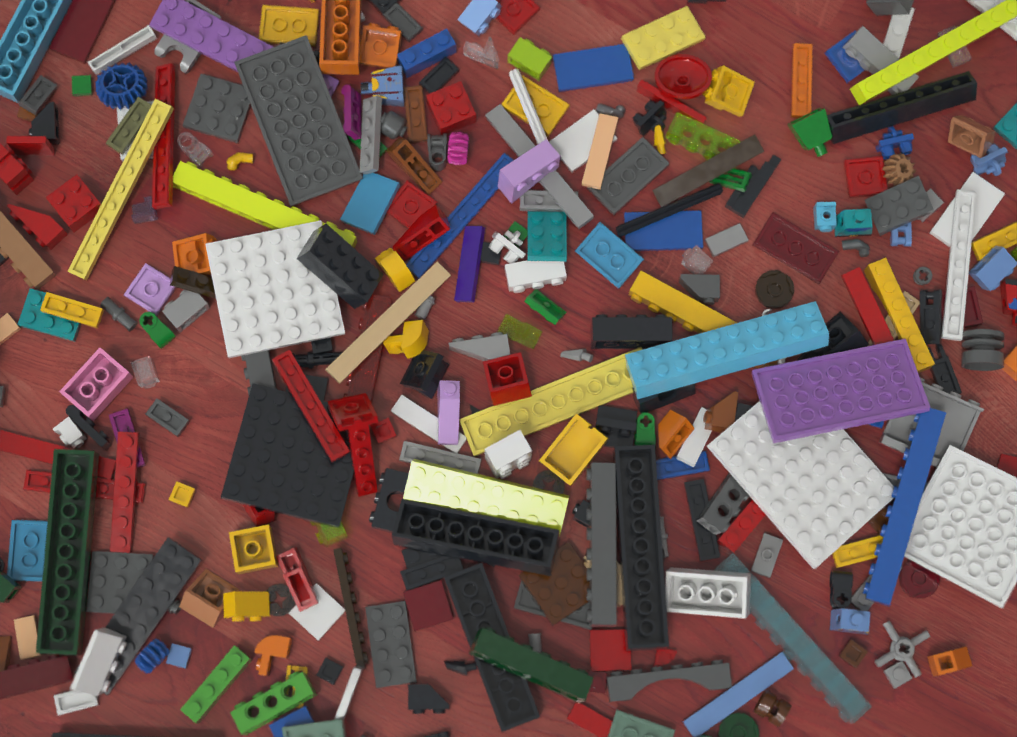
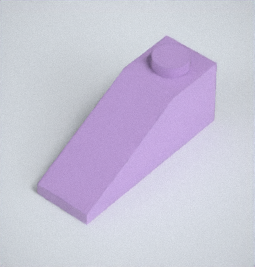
(448, 412)

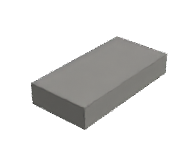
(726, 240)

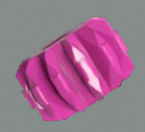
(458, 148)

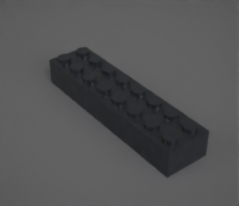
(476, 537)
(479, 609)

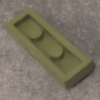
(129, 126)

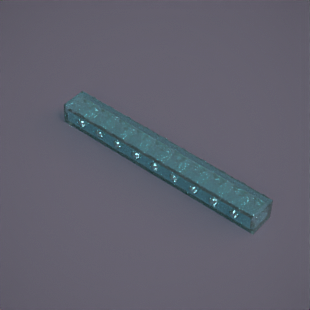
(800, 648)

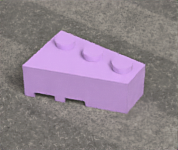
(527, 170)

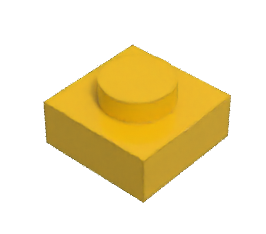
(182, 494)

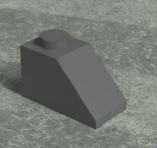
(702, 287)

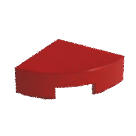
(664, 657)

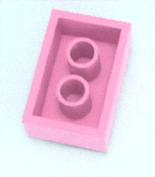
(96, 384)

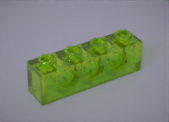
(699, 132)

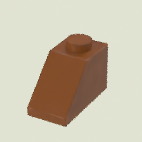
(721, 414)

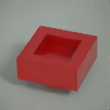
(383, 431)

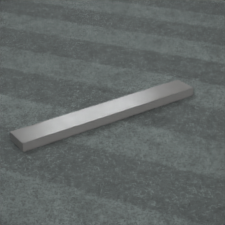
(552, 182)

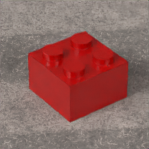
(451, 108)
(74, 203)
(507, 379)

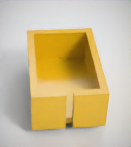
(574, 449)

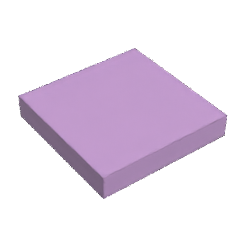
(150, 289)

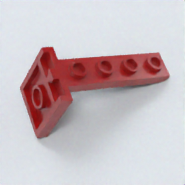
(355, 415)

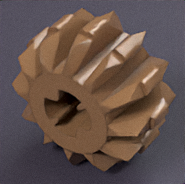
(898, 169)

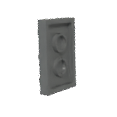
(899, 205)

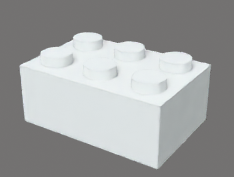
(508, 455)

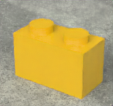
(246, 604)

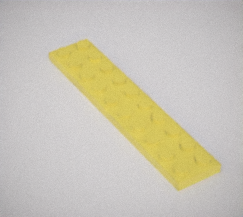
(549, 404)

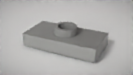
(766, 555)

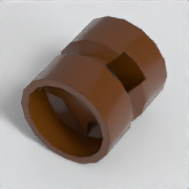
(765, 705)

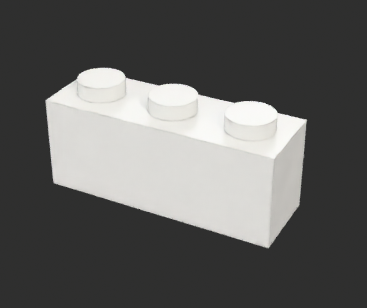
(534, 274)

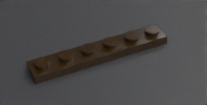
(349, 600)

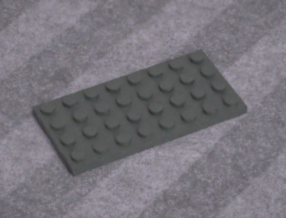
(298, 120)

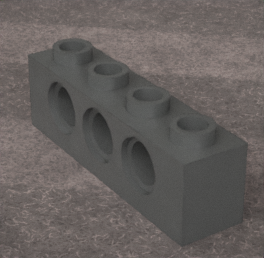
(711, 518)

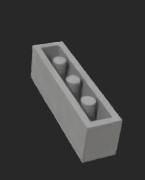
(874, 56)

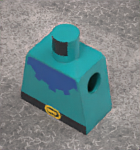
(855, 223)

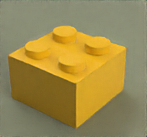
(253, 549)

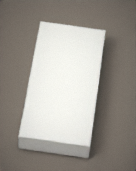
(74, 701)

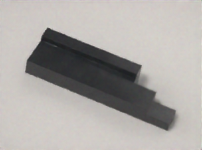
(740, 201)

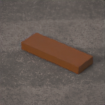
(415, 114)

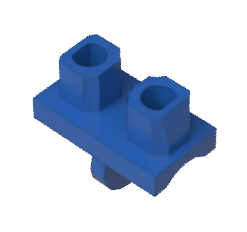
(895, 139)

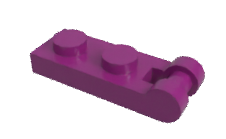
(352, 112)

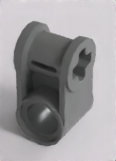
(437, 149)

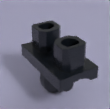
(653, 118)

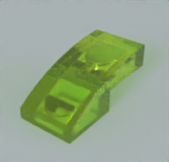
(519, 331)

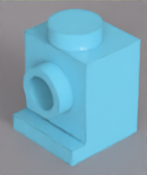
(822, 223)

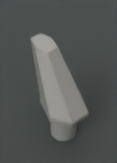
(578, 355)

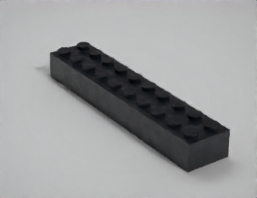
(640, 548)

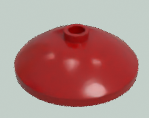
(683, 76)

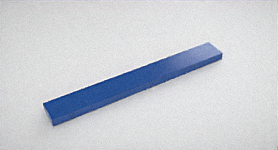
(459, 218)

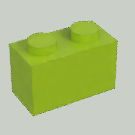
(529, 58)

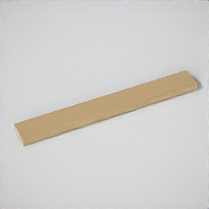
(388, 322)

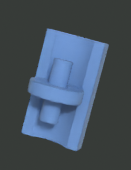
(991, 163)

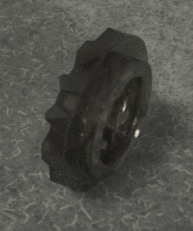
(549, 476)
(288, 603)

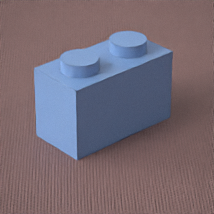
(993, 268)

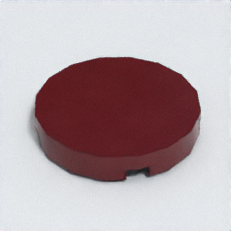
(918, 581)

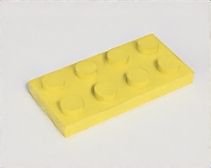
(663, 38)

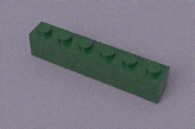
(531, 665)

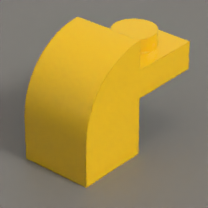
(395, 269)
(411, 342)

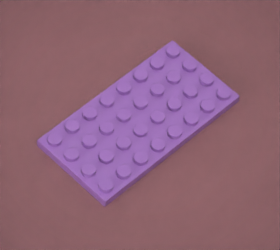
(840, 391)

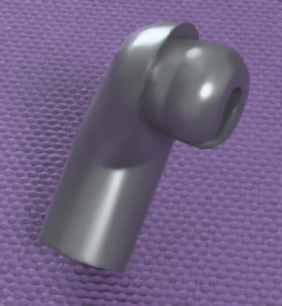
(604, 109)

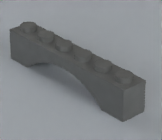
(711, 677)

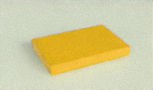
(288, 23)
(547, 105)

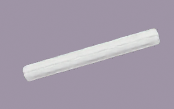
(527, 105)

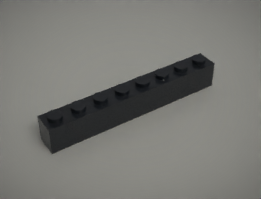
(902, 107)

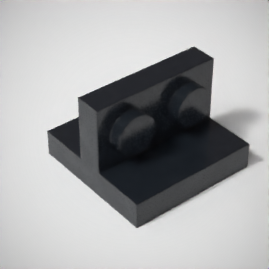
(425, 373)
(617, 425)

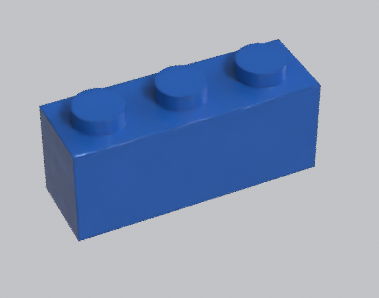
(426, 53)

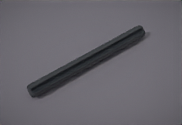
(669, 210)

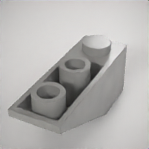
(482, 348)

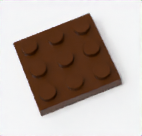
(563, 590)

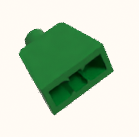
(812, 131)

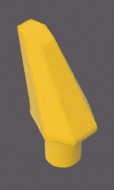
(659, 140)

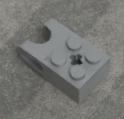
(190, 56)

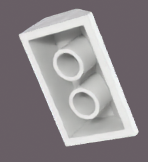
(99, 662)

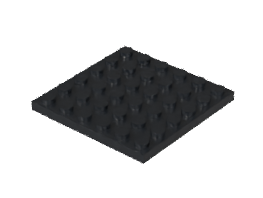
(283, 464)

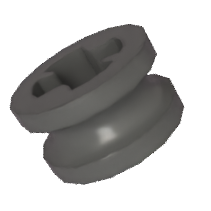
(928, 277)

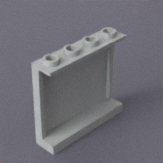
(956, 429)

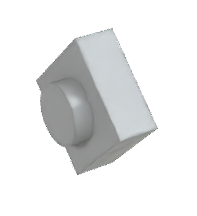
(897, 674)

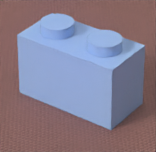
(479, 14)

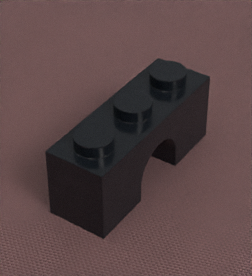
(662, 399)
(392, 483)

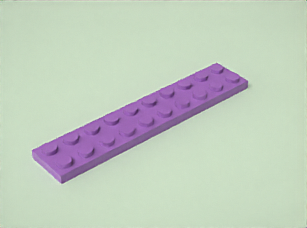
(211, 35)

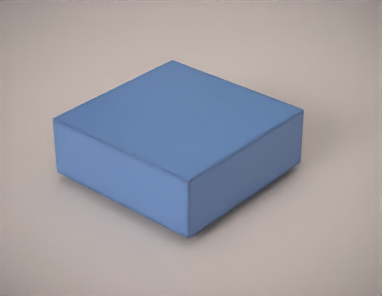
(179, 655)

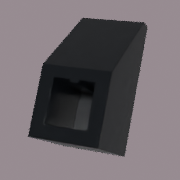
(424, 697)

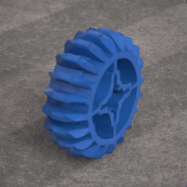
(121, 85)

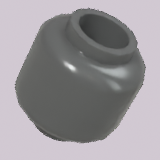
(392, 125)

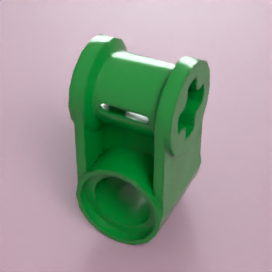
(158, 331)
(645, 435)

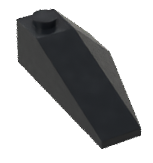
(842, 337)

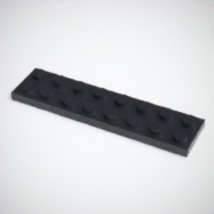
(150, 601)

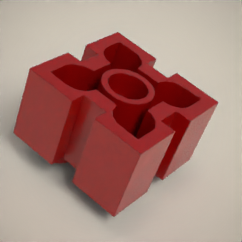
(13, 170)

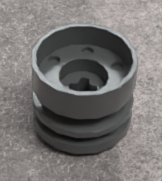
(982, 350)

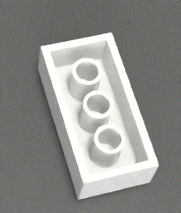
(708, 592)

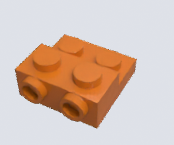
(380, 45)
(192, 253)

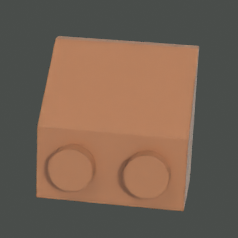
(970, 135)
(205, 597)

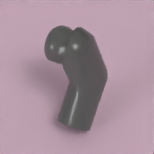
(857, 244)

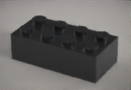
(340, 266)
(630, 332)

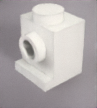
(70, 433)

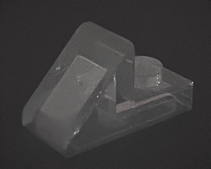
(487, 55)

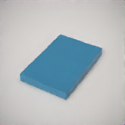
(370, 202)
(609, 255)
(27, 550)

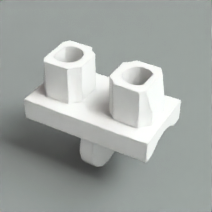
(500, 242)

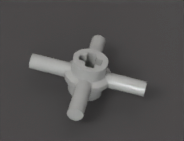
(895, 645)

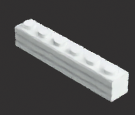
(122, 50)

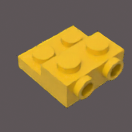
(729, 91)

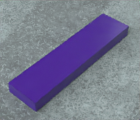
(469, 264)

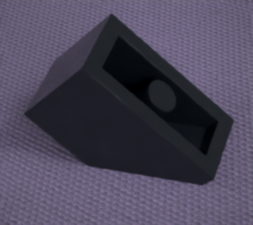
(47, 124)

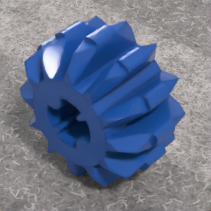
(152, 656)

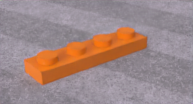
(801, 80)

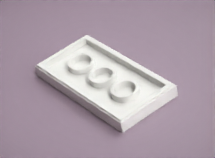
(986, 200)

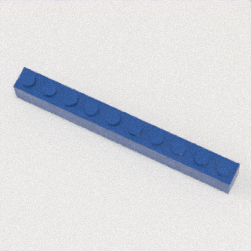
(905, 507)

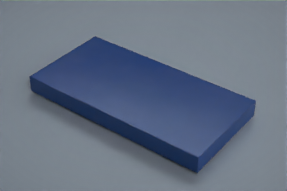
(592, 67)
(671, 233)

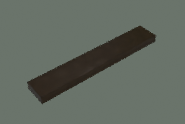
(708, 170)

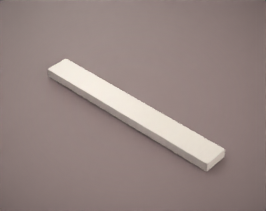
(958, 265)

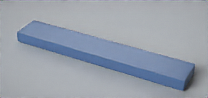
(738, 695)

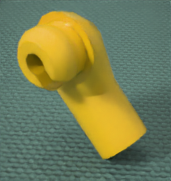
(238, 158)

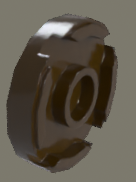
(774, 289)

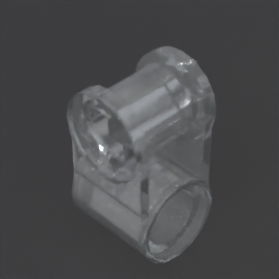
(196, 151)

